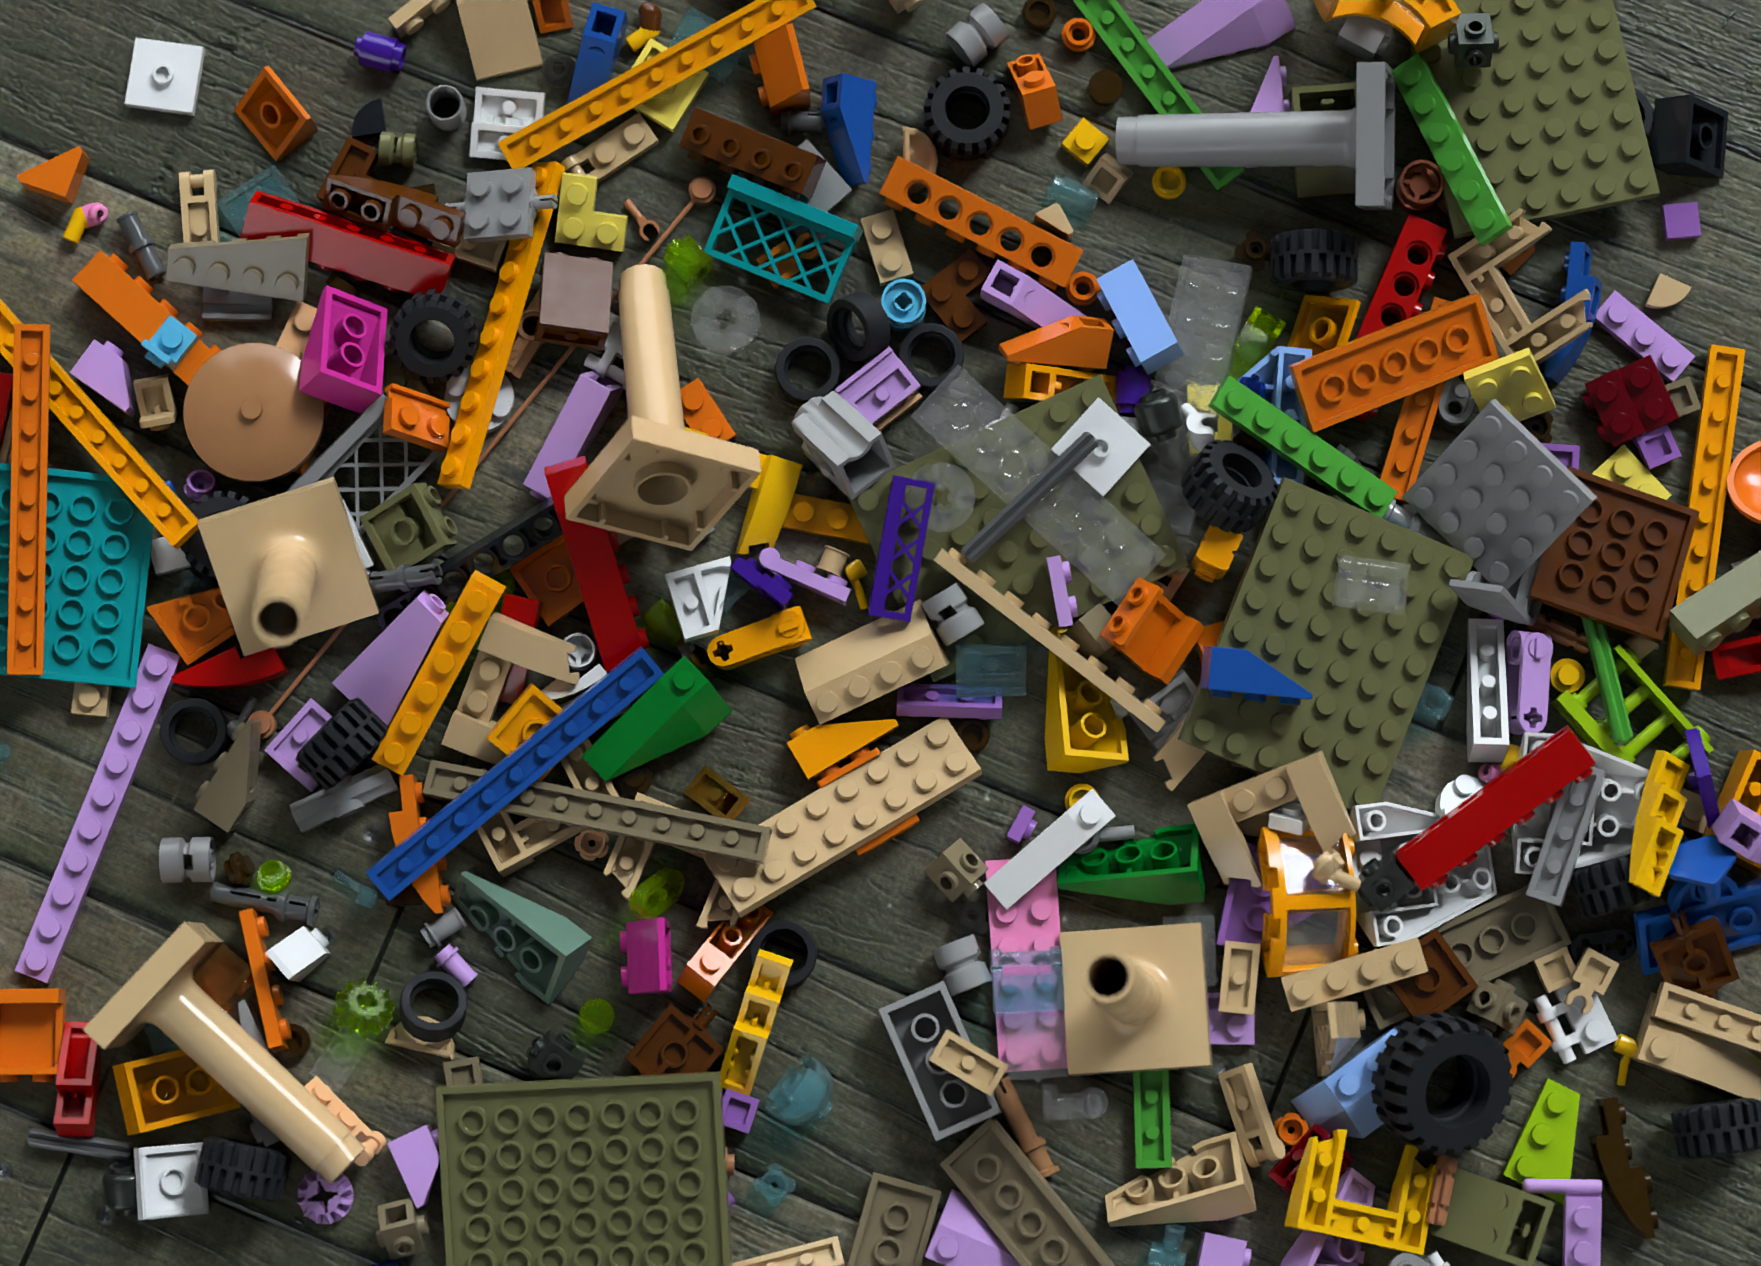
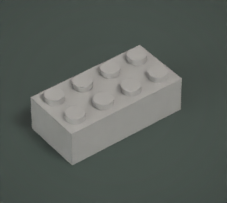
(915, 1031)

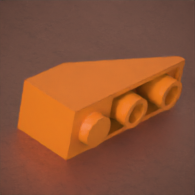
(1067, 342)
(721, 953)

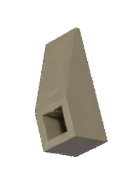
(234, 784)

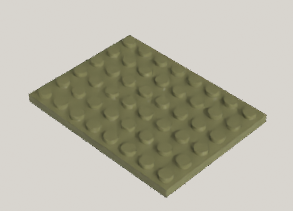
(1552, 111)
(1021, 553)
(1355, 662)
(585, 1172)

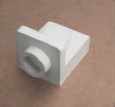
(1289, 818)

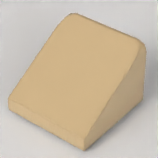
(1107, 178)
(1054, 221)

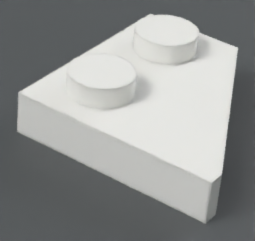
(699, 597)

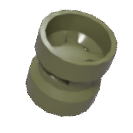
(398, 149)

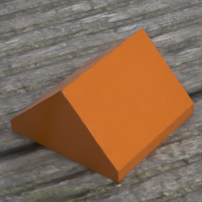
(274, 115)

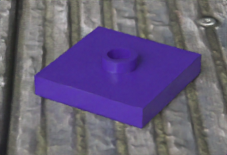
(1700, 776)

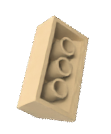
(870, 663)

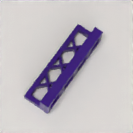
(887, 547)

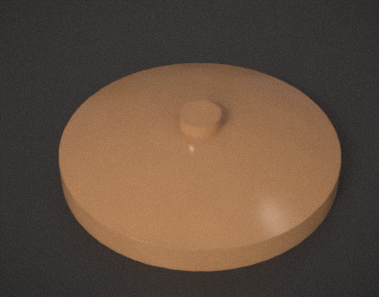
(250, 415)

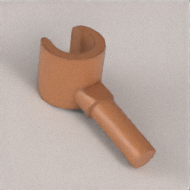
(640, 219)

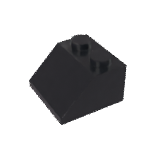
(1689, 137)

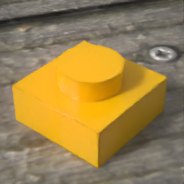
(1085, 142)

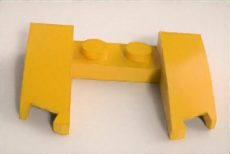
(768, 501)
(1316, 1210)

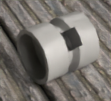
(972, 38)
(959, 624)
(175, 860)
(961, 965)

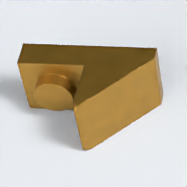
(716, 794)

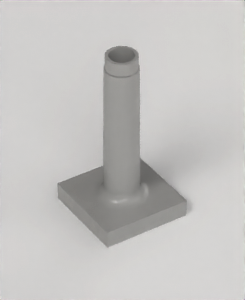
(1348, 138)

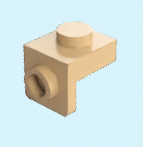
(155, 402)

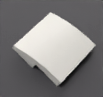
(499, 115)

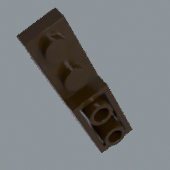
(1624, 1184)

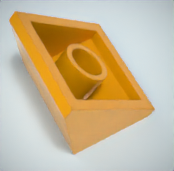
(1323, 323)

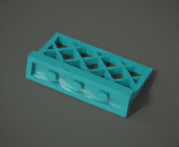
(791, 210)

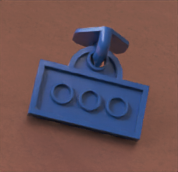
(1703, 866)

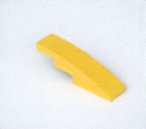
(1656, 823)
(754, 1021)

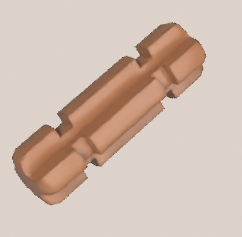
(1561, 633)
(1441, 1190)

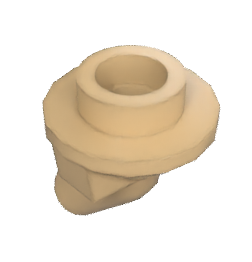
(1328, 868)

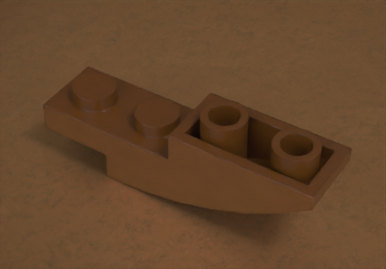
(394, 205)

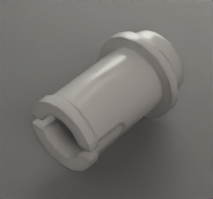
(443, 927)

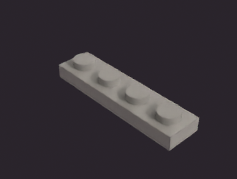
(1565, 839)

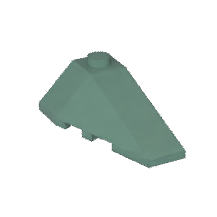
(535, 939)

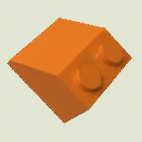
(781, 71)

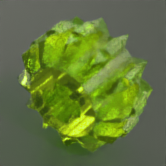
(351, 1014)

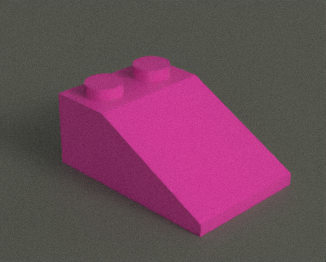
(345, 351)
(647, 957)

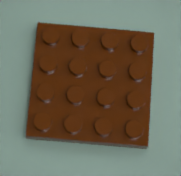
(1618, 559)

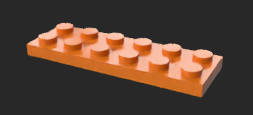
(1393, 362)

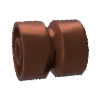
(1418, 187)

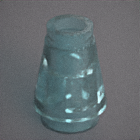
(1071, 194)

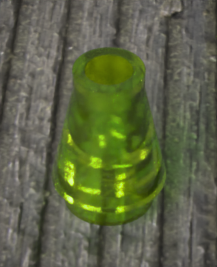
(663, 621)

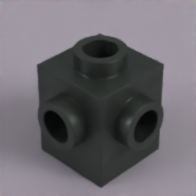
(1473, 41)
(1384, 882)
(554, 1057)

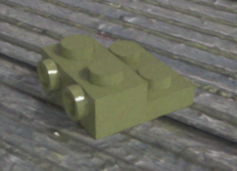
(410, 527)

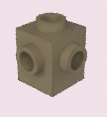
(957, 871)
(1496, 1006)
(401, 1228)

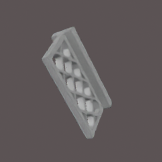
(348, 443)

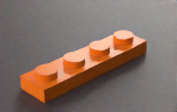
(269, 995)

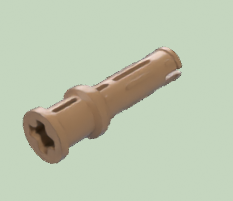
(1023, 1129)

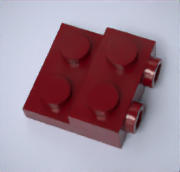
(1630, 401)

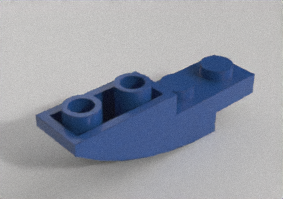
(1577, 265)

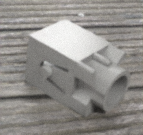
(842, 443)

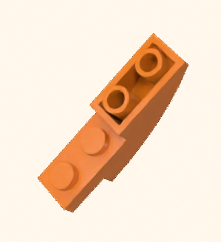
(403, 824)

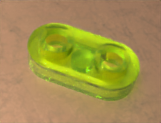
(656, 893)

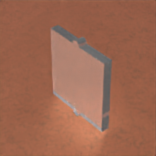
(1035, 1047)

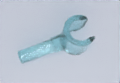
(365, 895)

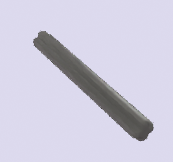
(1029, 497)

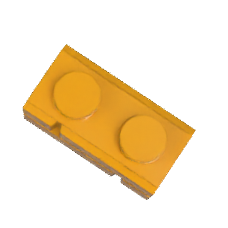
(1215, 553)

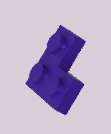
(773, 589)

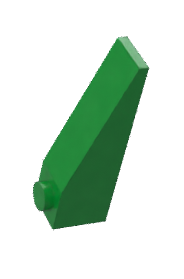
(666, 717)
(1142, 869)

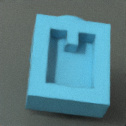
(169, 344)

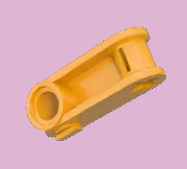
(761, 639)

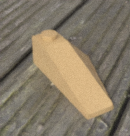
(1335, 1032)
(1697, 1057)
(1199, 1187)

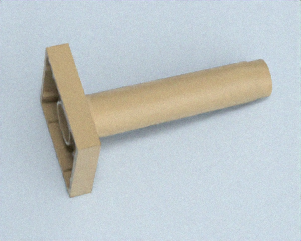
(654, 473)
(288, 566)
(171, 1000)
(1157, 1017)

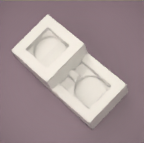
(562, 691)

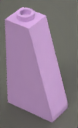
(575, 427)
(393, 660)

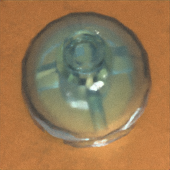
(802, 1093)

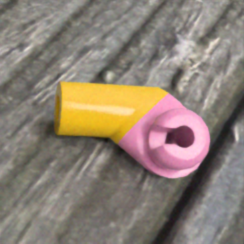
(83, 218)
(1488, 772)

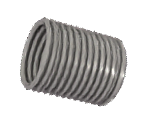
(446, 123)

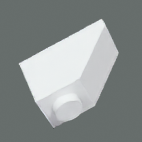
(299, 953)

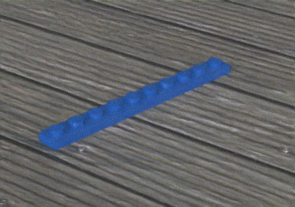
(514, 773)

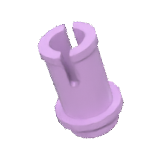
(455, 965)

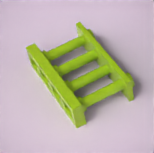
(1597, 731)

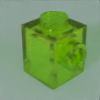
(687, 261)
(1257, 337)

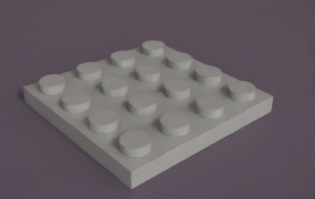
(1499, 495)

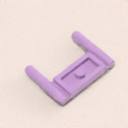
(1580, 1217)

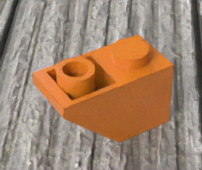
(1035, 91)

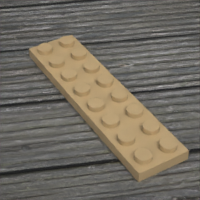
(849, 814)

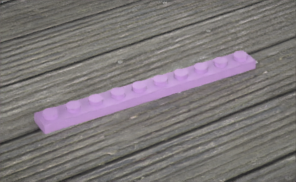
(98, 814)

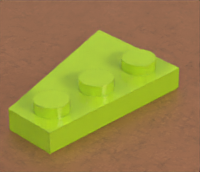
(1547, 1138)

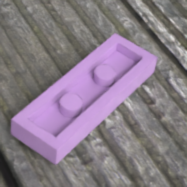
(1643, 336)

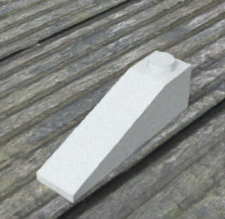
(1486, 692)
(1049, 849)

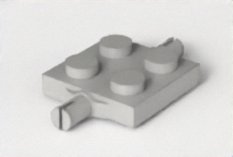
(502, 205)

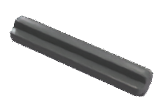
(80, 1145)

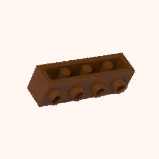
(752, 153)

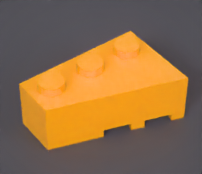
(1745, 787)

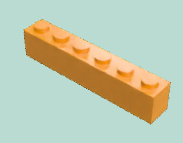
(439, 672)

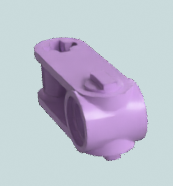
(1527, 680)

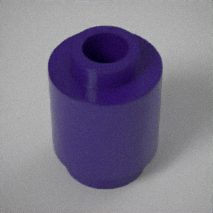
(380, 52)
(1129, 386)

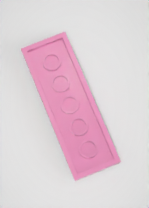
(1025, 926)

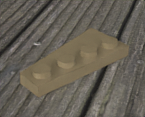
(258, 267)

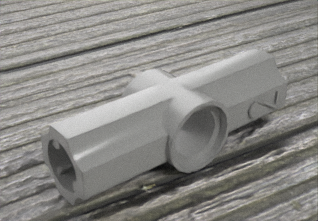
(344, 798)

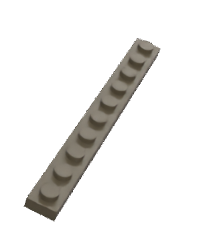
(614, 815)

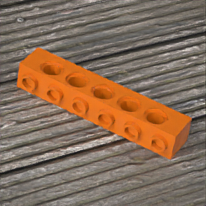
(896, 193)

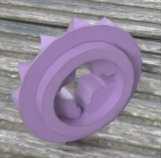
(337, 1206)

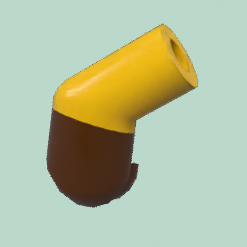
(649, 26)

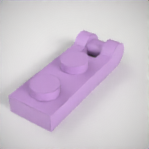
(804, 576)

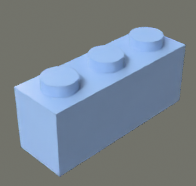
(1138, 317)

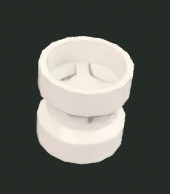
(584, 646)

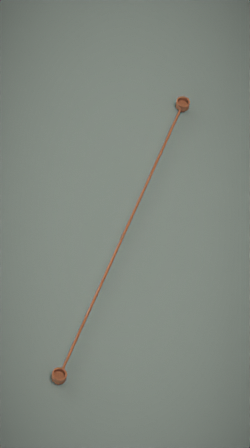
(702, 193)

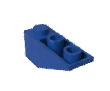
(598, 49)
(848, 119)
(1244, 672)

